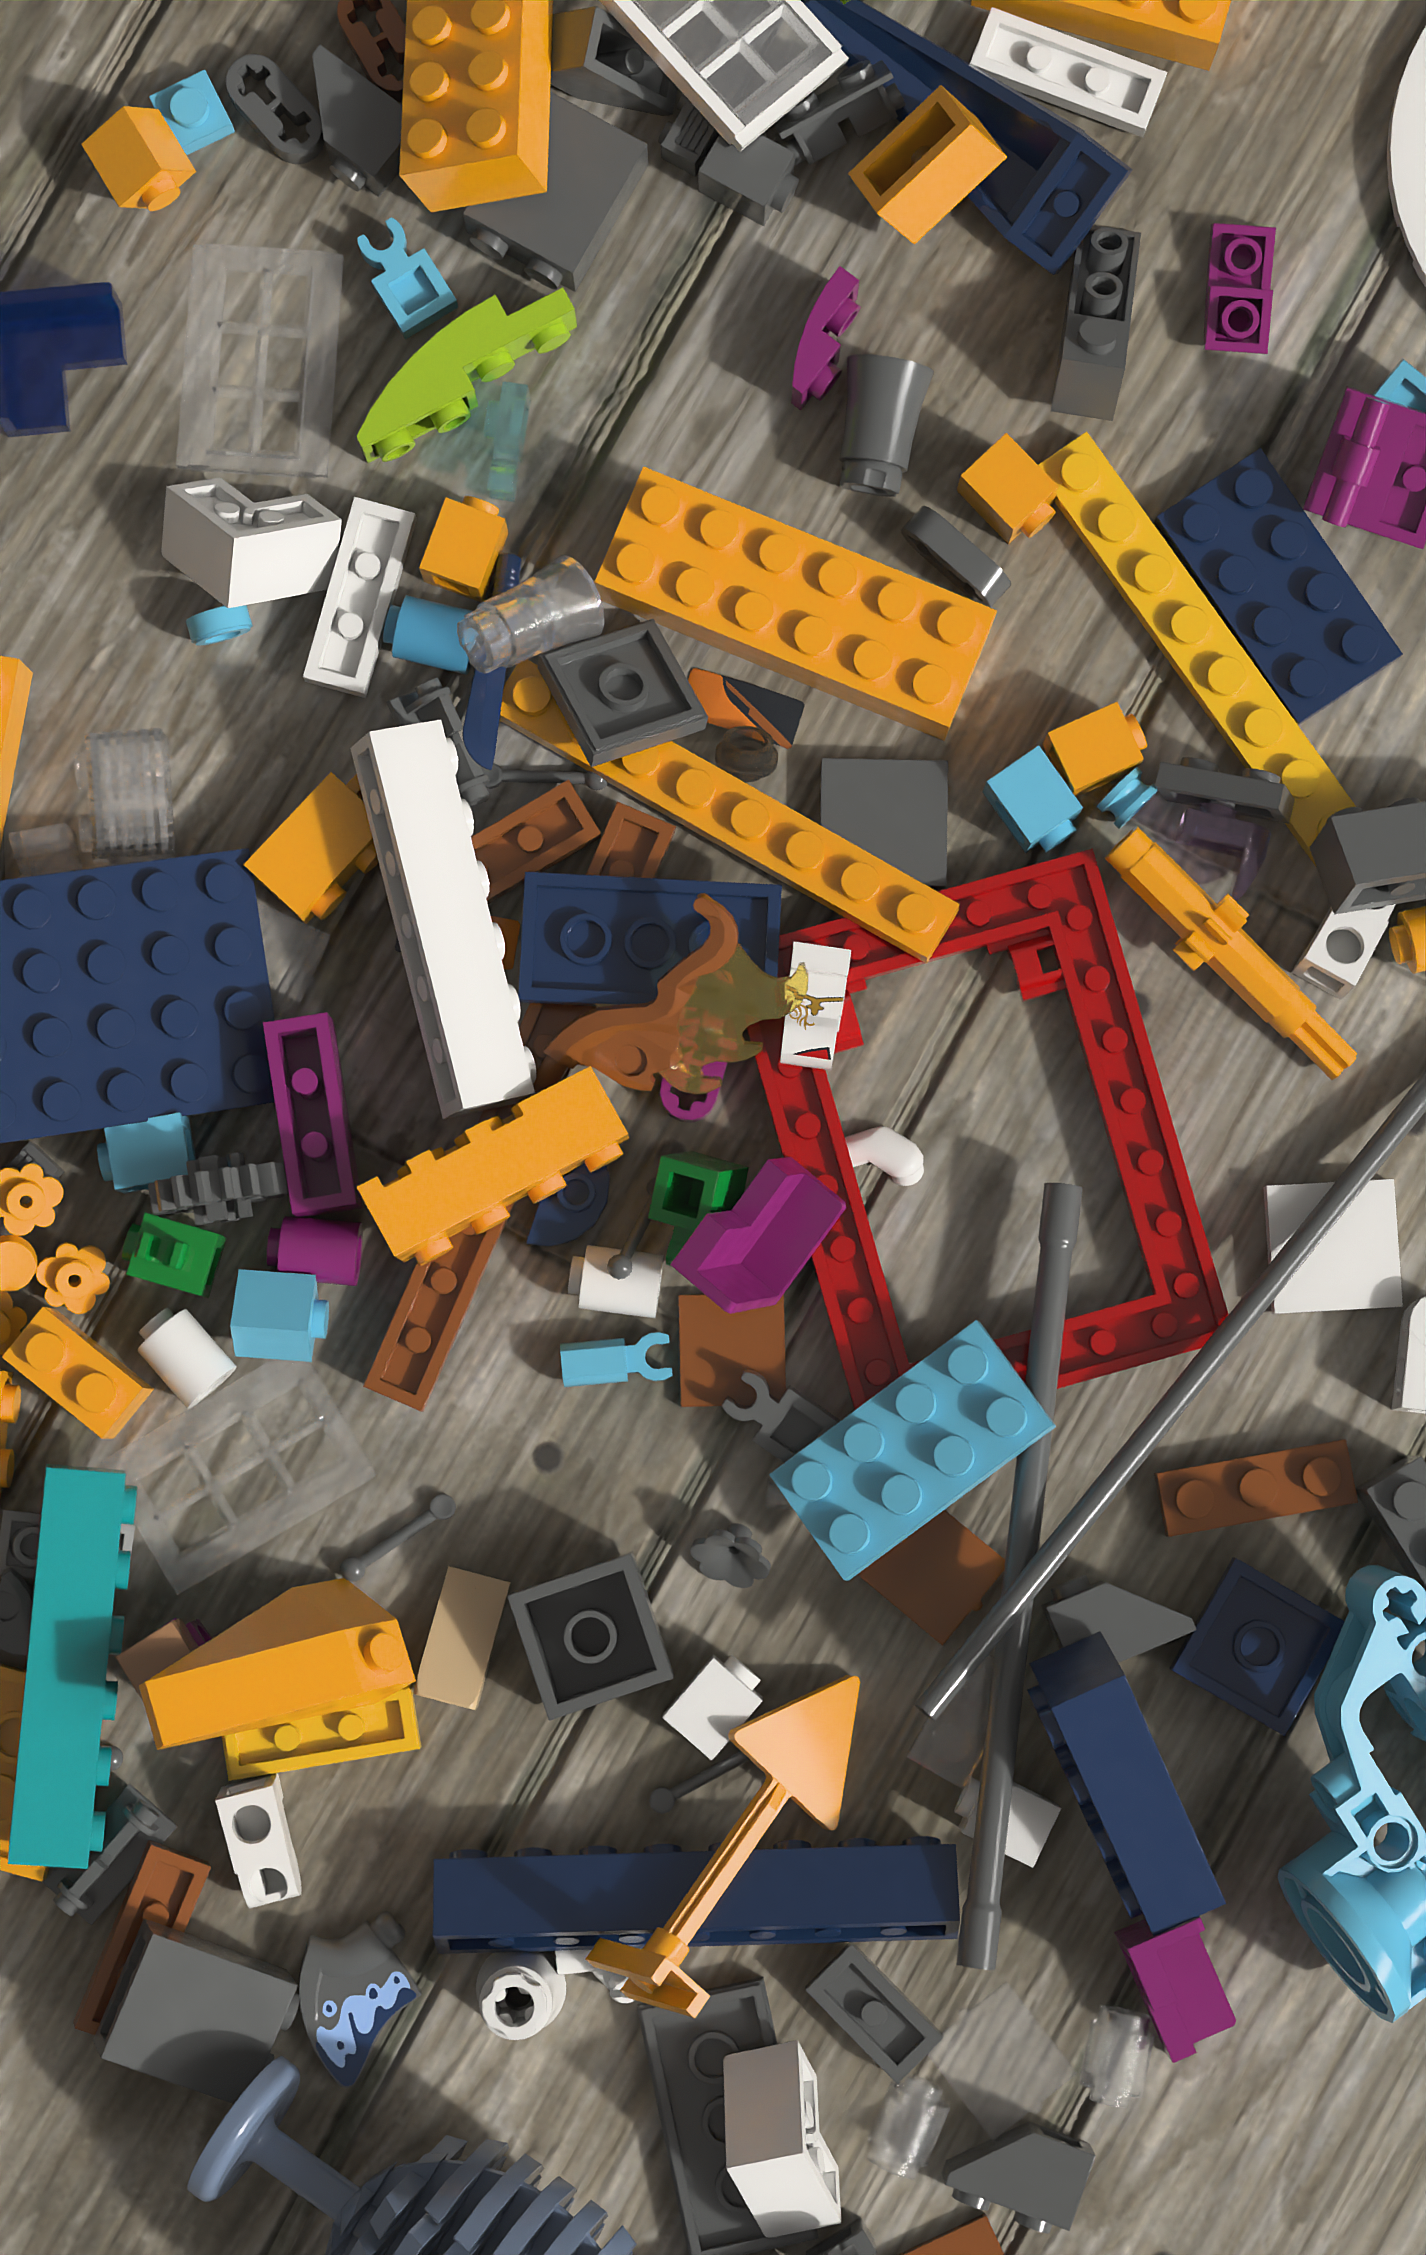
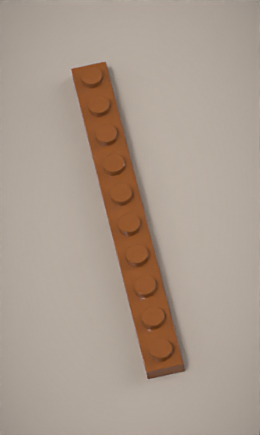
(445, 1287)

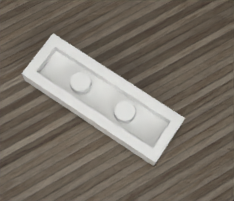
(1068, 72)
(359, 597)

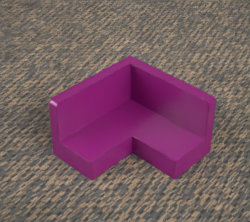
(760, 1246)
(1176, 1984)

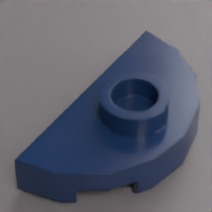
(572, 1209)

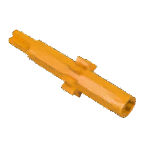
(1214, 935)

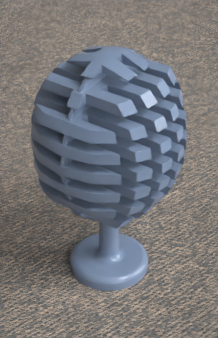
(406, 2208)

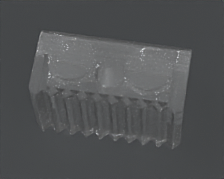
(127, 797)

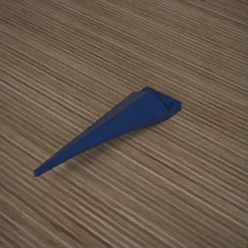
(1053, 171)

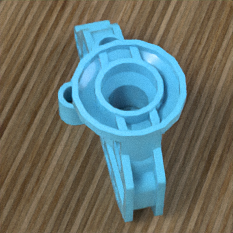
(1353, 1898)

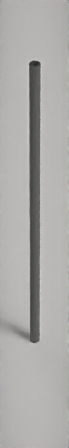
(1173, 1403)

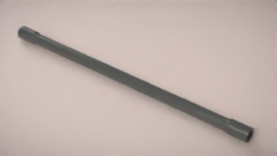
(982, 1907)

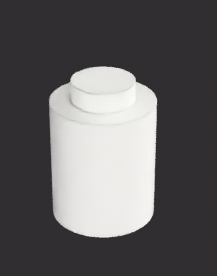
(601, 1292)
(184, 1356)

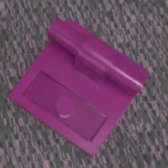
(1373, 469)

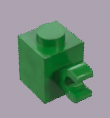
(689, 1188)
(173, 1254)

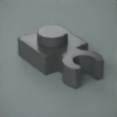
(785, 1423)

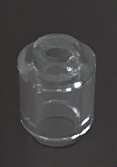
(1117, 2056)
(907, 2126)

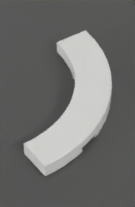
(1408, 156)

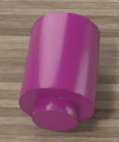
(317, 1248)

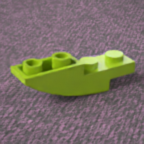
(436, 380)

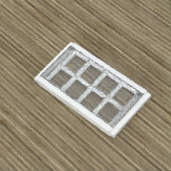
(735, 57)

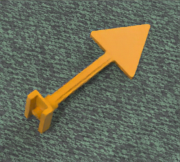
(805, 1758)

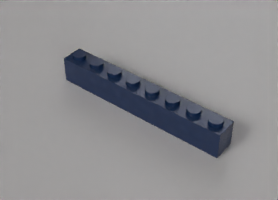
(774, 1898)

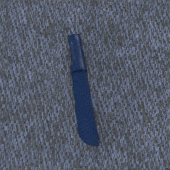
(486, 691)

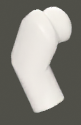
(888, 1152)

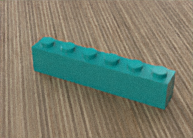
(68, 1667)

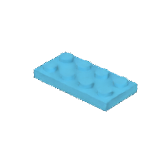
(912, 1450)

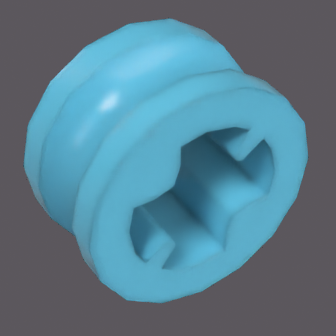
(1127, 797)

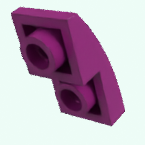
(1239, 288)
(818, 352)

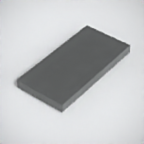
(689, 2092)

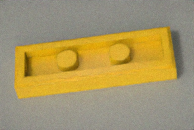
(325, 1739)

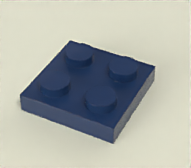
(1258, 1646)

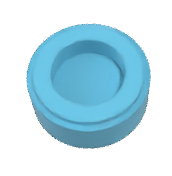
(218, 624)

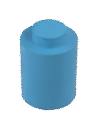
(427, 634)

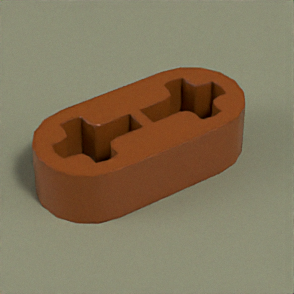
(369, 49)

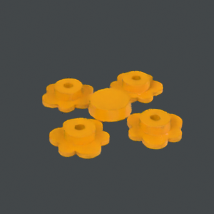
(19, 1258)

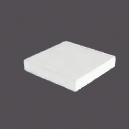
(1352, 1264)

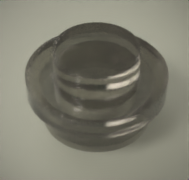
(747, 753)

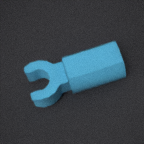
(609, 1361)

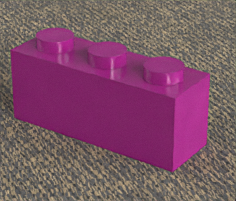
(312, 1115)

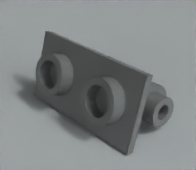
(856, 97)
(434, 703)
(128, 1827)

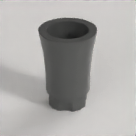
(880, 421)

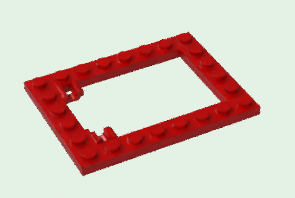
(1018, 912)

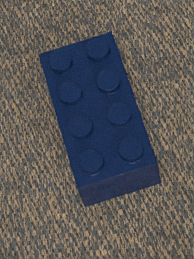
(1122, 1785)

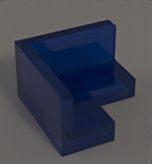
(42, 339)

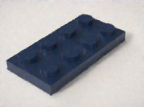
(1278, 586)
(616, 936)

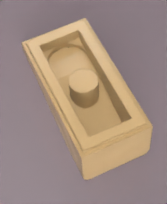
(462, 1638)

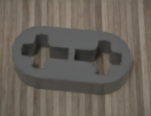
(265, 118)
(955, 557)

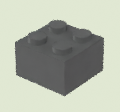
(590, 1636)

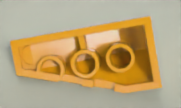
(286, 1662)

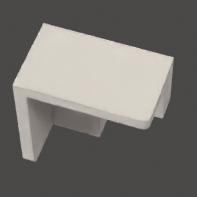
(248, 548)
(776, 2140)

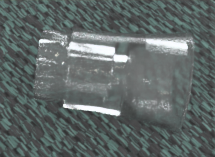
(533, 617)

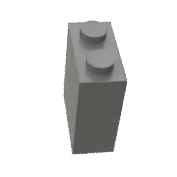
(588, 185)
(195, 2012)

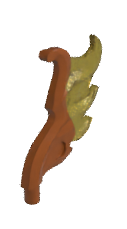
(690, 1023)

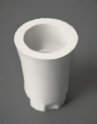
(534, 1975)

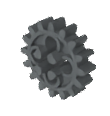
(218, 1188)

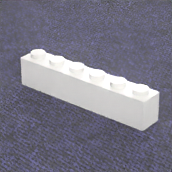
(443, 918)

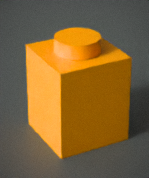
(139, 158)
(1009, 490)
(464, 547)
(1096, 748)

